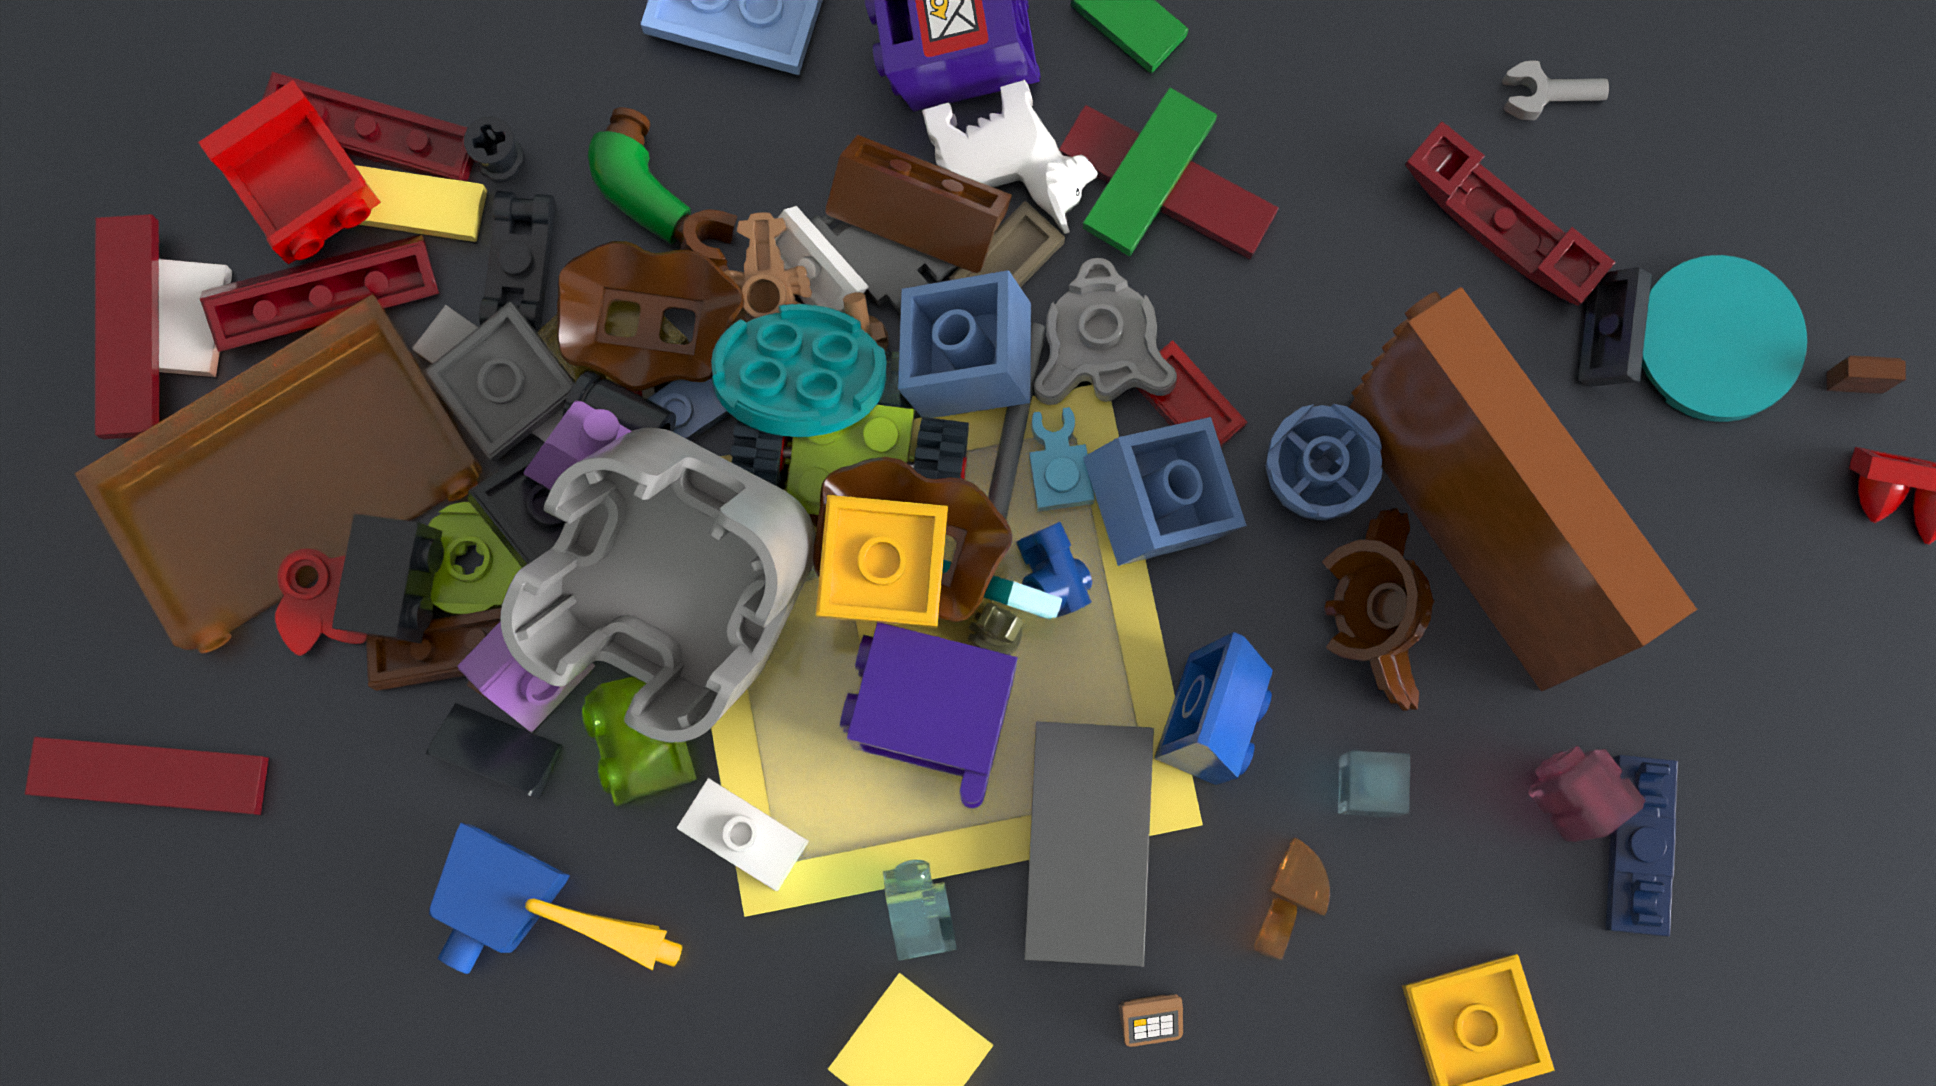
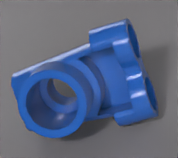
(1055, 568)

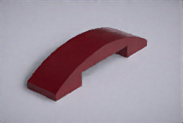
(1503, 220)

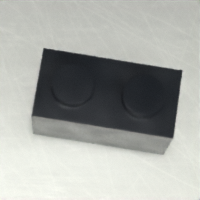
(388, 578)

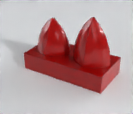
(1886, 482)

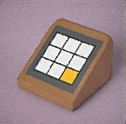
(1151, 1019)

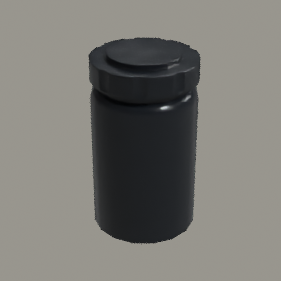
(628, 407)

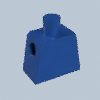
(486, 895)

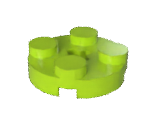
(489, 583)

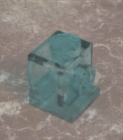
(918, 911)

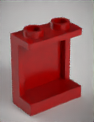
(291, 173)

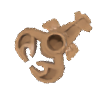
(764, 278)

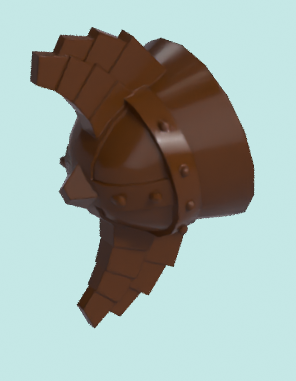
(1380, 605)

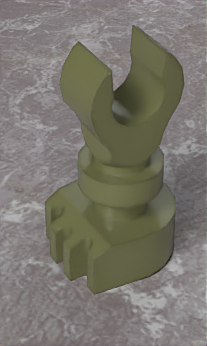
(996, 630)

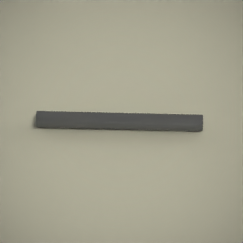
(1013, 434)

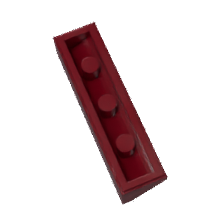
(317, 292)

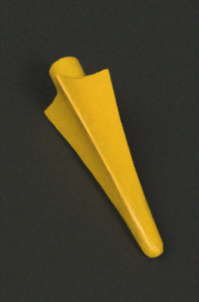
(634, 940)

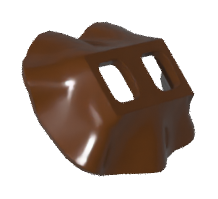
(656, 284)
(972, 521)

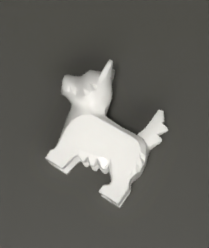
(1010, 150)

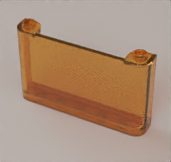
(277, 468)

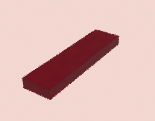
(387, 132)
(1198, 198)
(126, 325)
(147, 775)

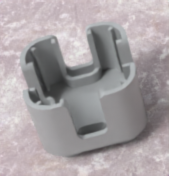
(665, 573)

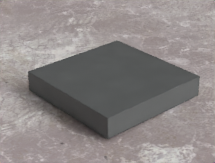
(501, 381)

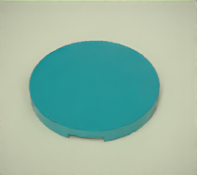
(1722, 338)
(798, 371)

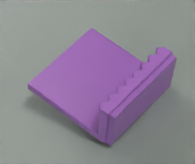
(509, 685)

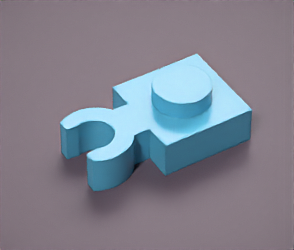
(1059, 470)

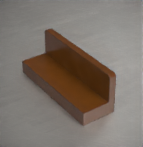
(916, 203)

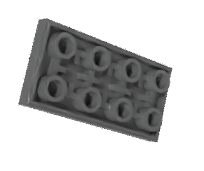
(1089, 844)

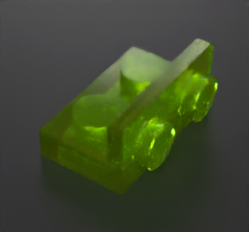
(629, 760)

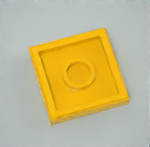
(881, 561)
(1478, 1025)

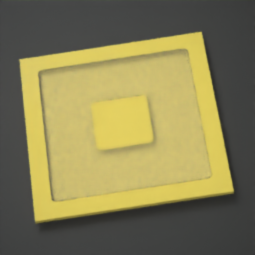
(869, 812)

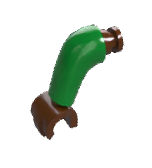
(623, 177)

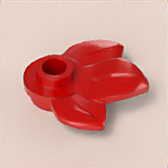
(310, 611)

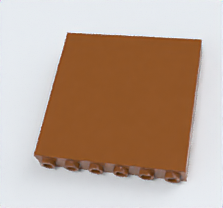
(1512, 496)

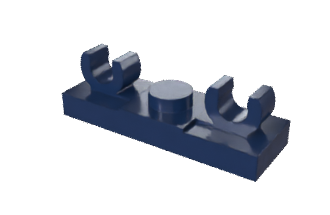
(1644, 851)

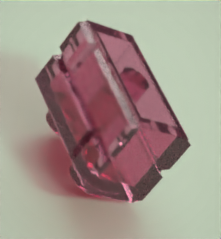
(1584, 794)

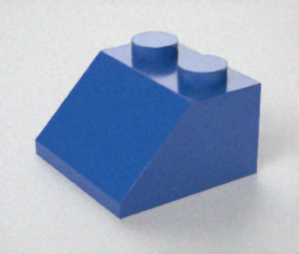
(1217, 710)

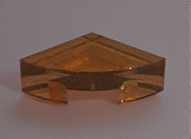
(1302, 878)
(1276, 929)

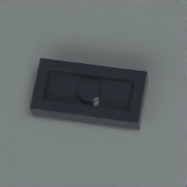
(1615, 328)

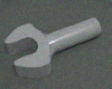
(1546, 90)

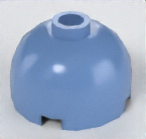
(1324, 461)

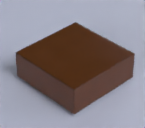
(1866, 374)

